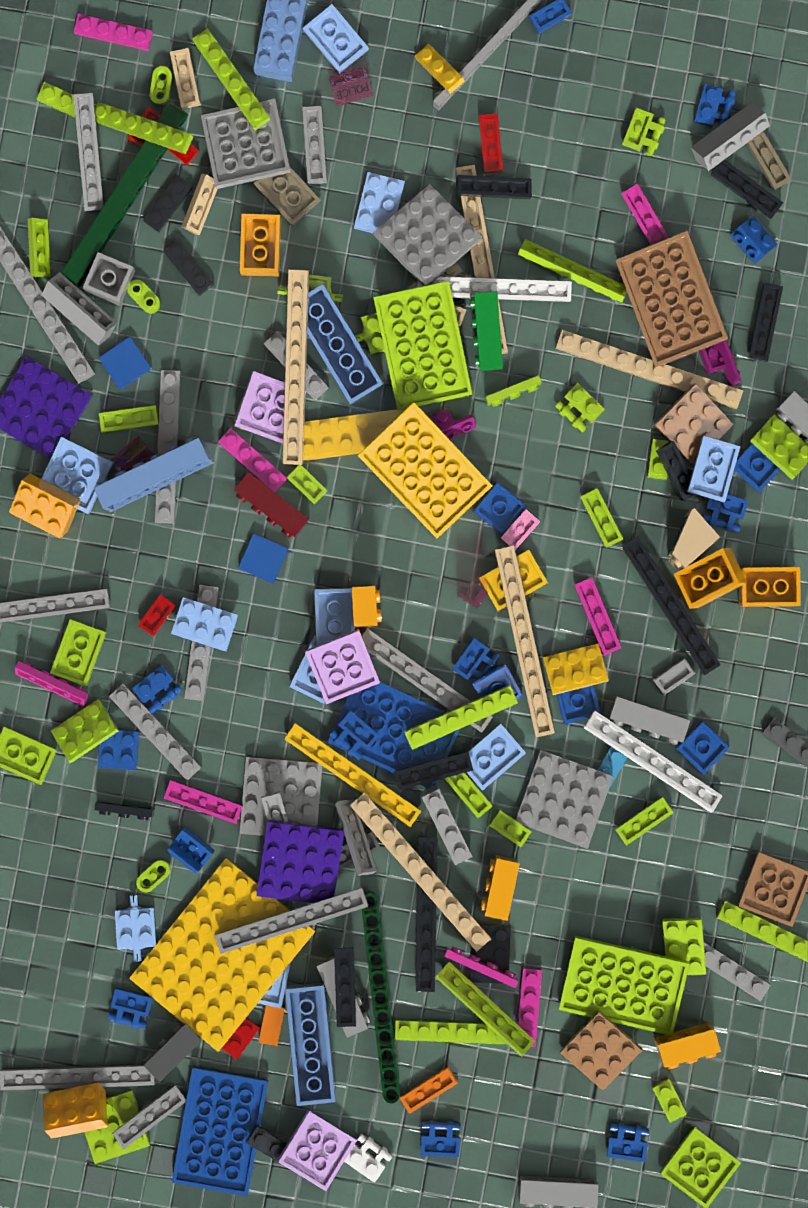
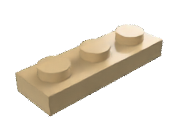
(185, 78)
(200, 205)

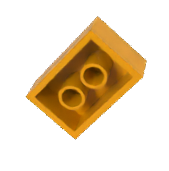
(260, 245)
(44, 505)
(710, 578)
(770, 587)
(365, 606)
(500, 887)
(687, 1045)
(75, 1110)

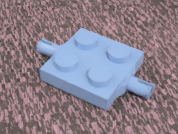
(135, 928)

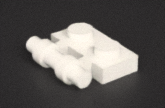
(365, 1162)

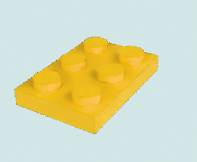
(531, 578)
(575, 669)

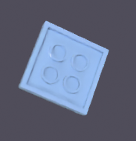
(77, 472)

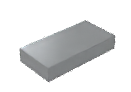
(674, 676)

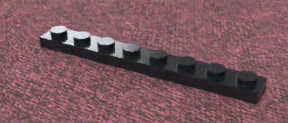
(670, 605)
(426, 922)

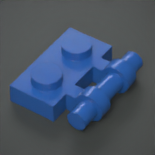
(709, 104)
(733, 507)
(471, 659)
(154, 684)
(359, 731)
(133, 1003)
(440, 1145)
(625, 1148)

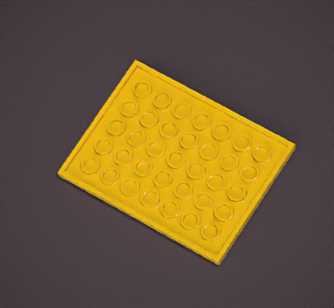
(212, 988)

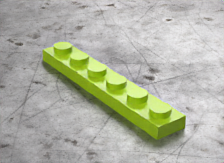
(231, 79)
(142, 128)
(573, 270)
(460, 717)
(763, 930)
(485, 1009)
(446, 1032)

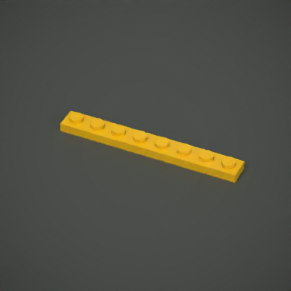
(352, 774)

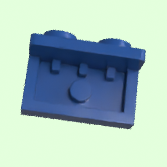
(753, 239)
(190, 850)

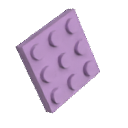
(263, 407)
(342, 666)
(316, 1150)

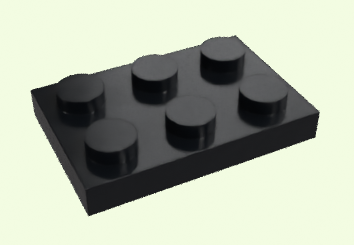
(494, 951)

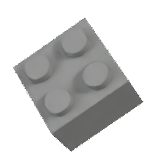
(109, 279)

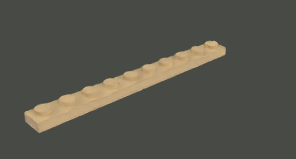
(480, 252)
(295, 366)
(646, 369)
(524, 641)
(420, 871)

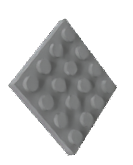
(239, 151)
(427, 236)
(298, 785)
(564, 799)

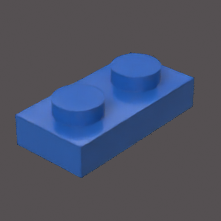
(550, 15)

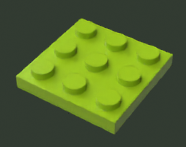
(102, 1142)
(700, 1167)

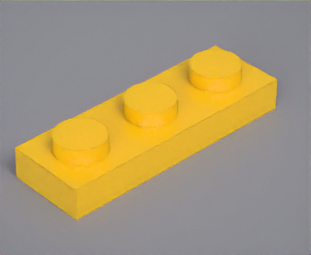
(439, 68)

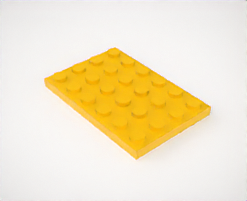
(424, 470)

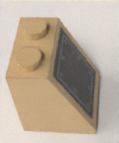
(691, 540)

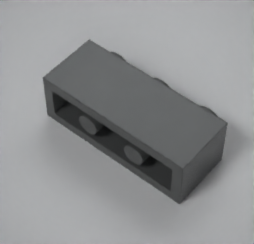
(171, 1051)

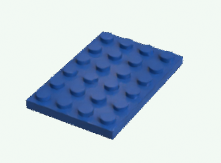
(390, 714)
(214, 1131)

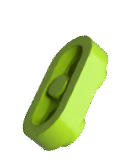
(161, 86)
(143, 296)
(153, 875)

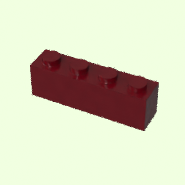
(272, 505)

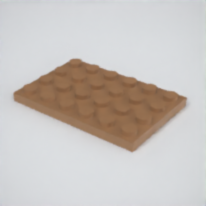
(671, 299)

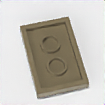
(288, 195)

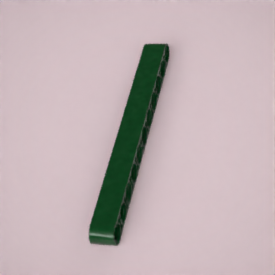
(120, 201)
(381, 1006)

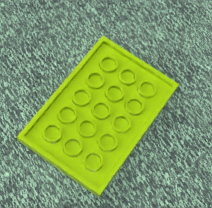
(423, 345)
(624, 985)

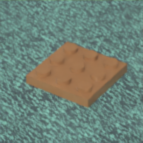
(691, 419)
(774, 889)
(601, 1050)

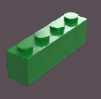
(488, 330)

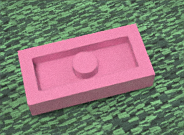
(520, 529)

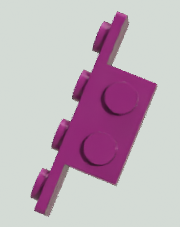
(719, 358)
(451, 429)

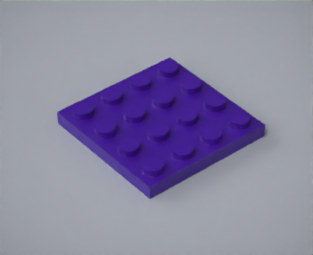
(41, 407)
(299, 862)

